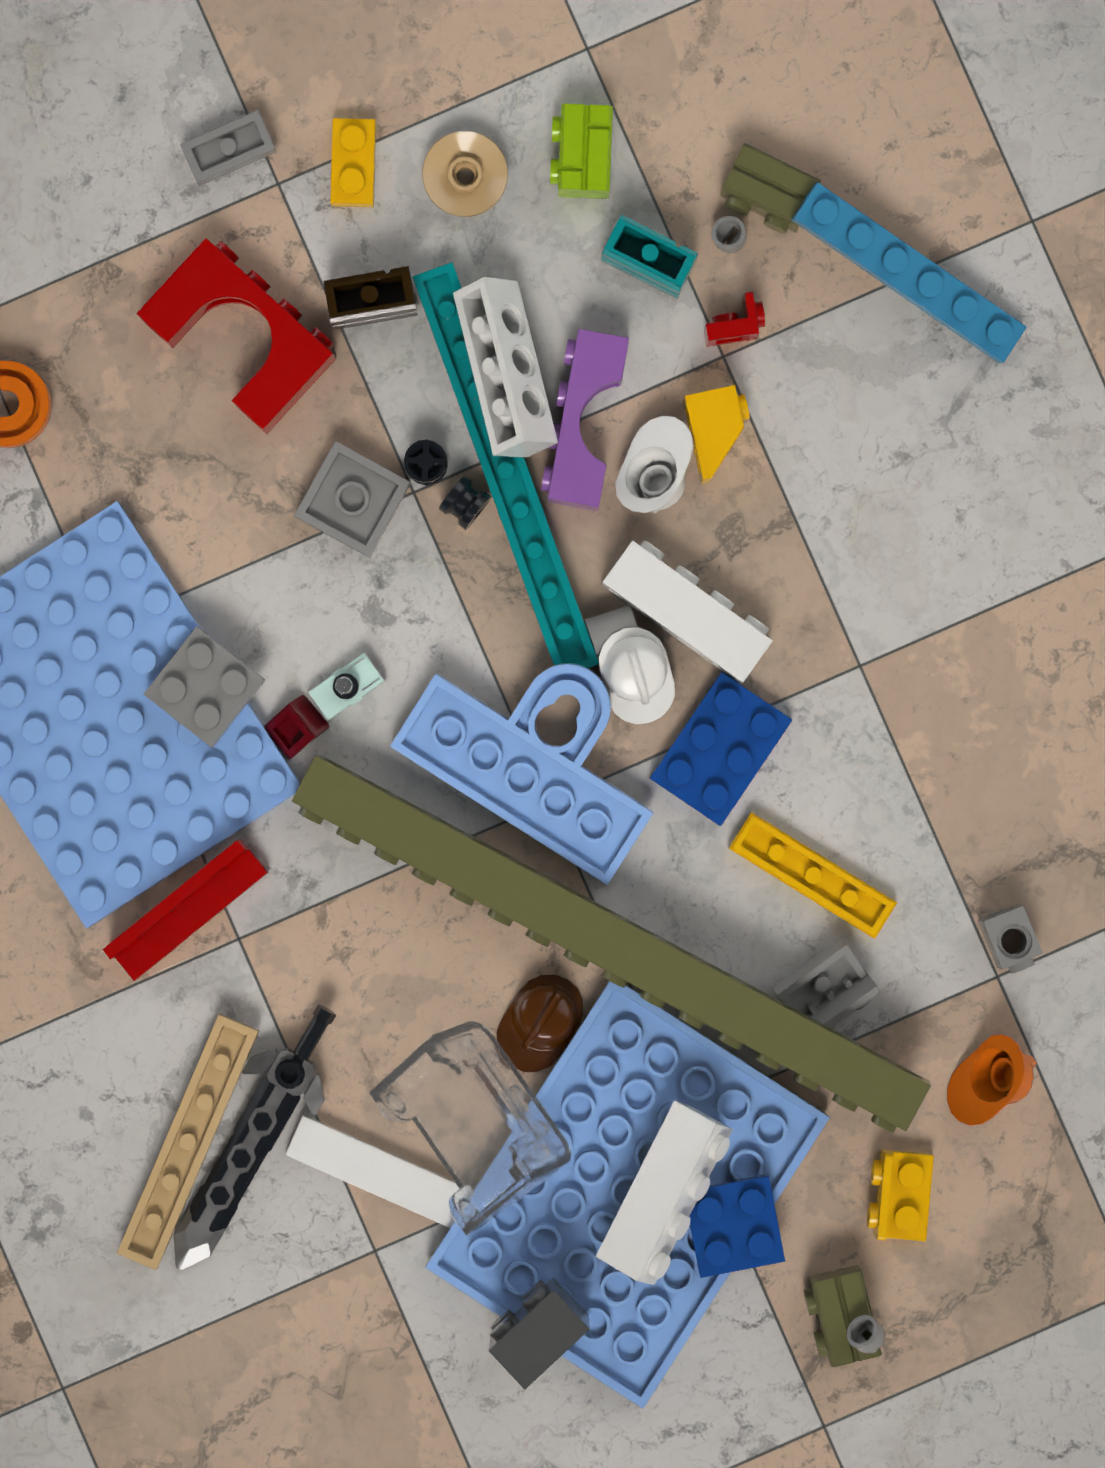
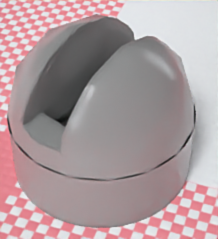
(724, 229)
(858, 1341)

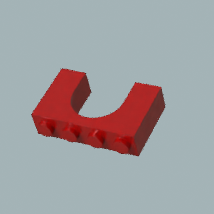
(212, 280)

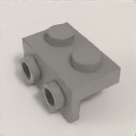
(828, 985)

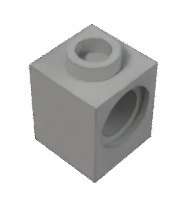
(997, 924)

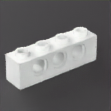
(505, 367)

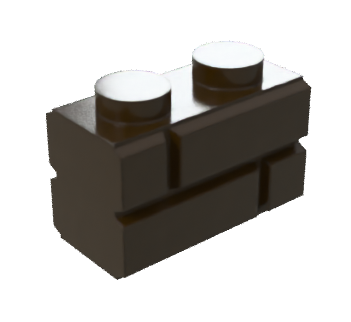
(370, 298)

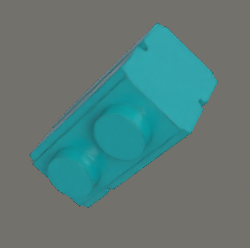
(649, 256)

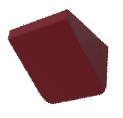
(296, 726)

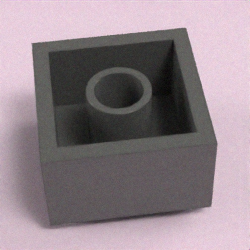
(537, 1332)

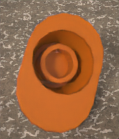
(990, 1080)

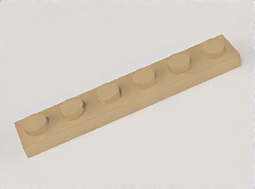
(188, 1141)

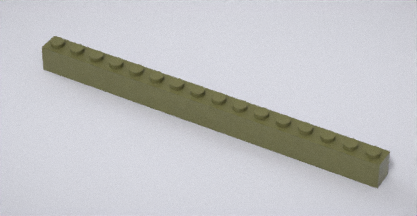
(612, 943)

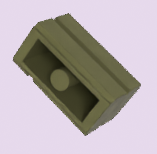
(766, 188)
(837, 1301)

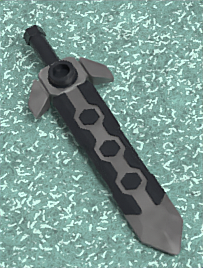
(253, 1137)

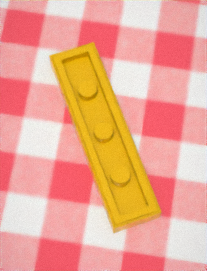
(812, 875)

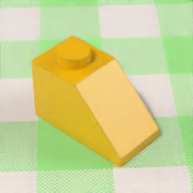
(715, 425)

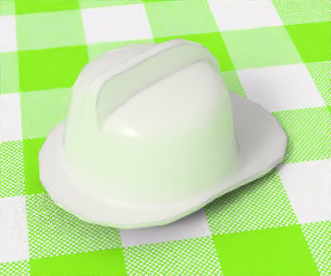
(655, 466)
(637, 675)

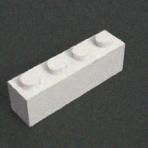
(687, 611)
(665, 1193)

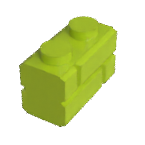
(584, 151)

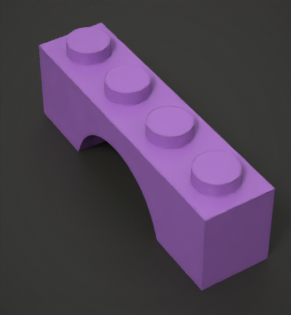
(596, 366)

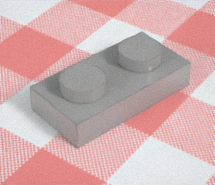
(228, 148)

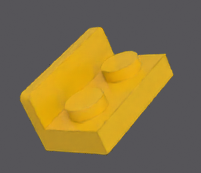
(902, 1195)

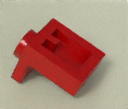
(729, 329)

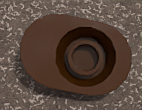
(540, 1022)

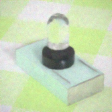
(346, 686)

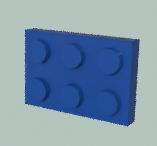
(720, 749)

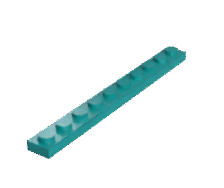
(509, 485)

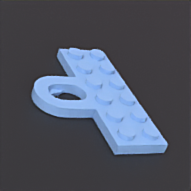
(521, 775)

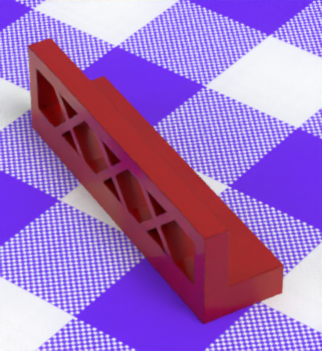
(186, 909)

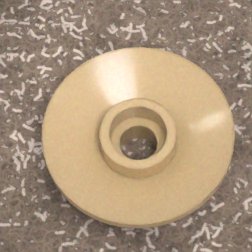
(465, 152)

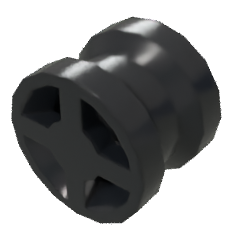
(419, 454)
(465, 502)

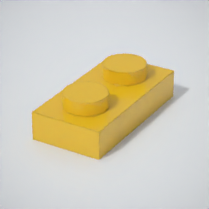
(353, 162)

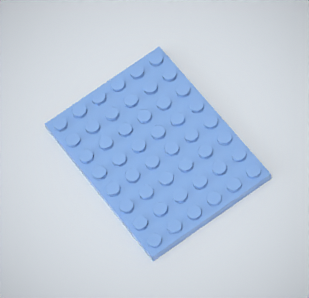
(88, 761)
(609, 1106)

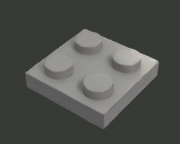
(352, 499)
(204, 687)

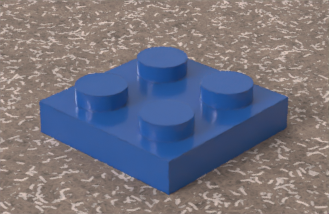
(736, 1227)

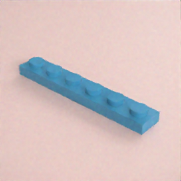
(908, 273)

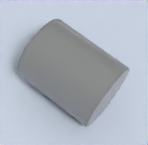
(605, 624)

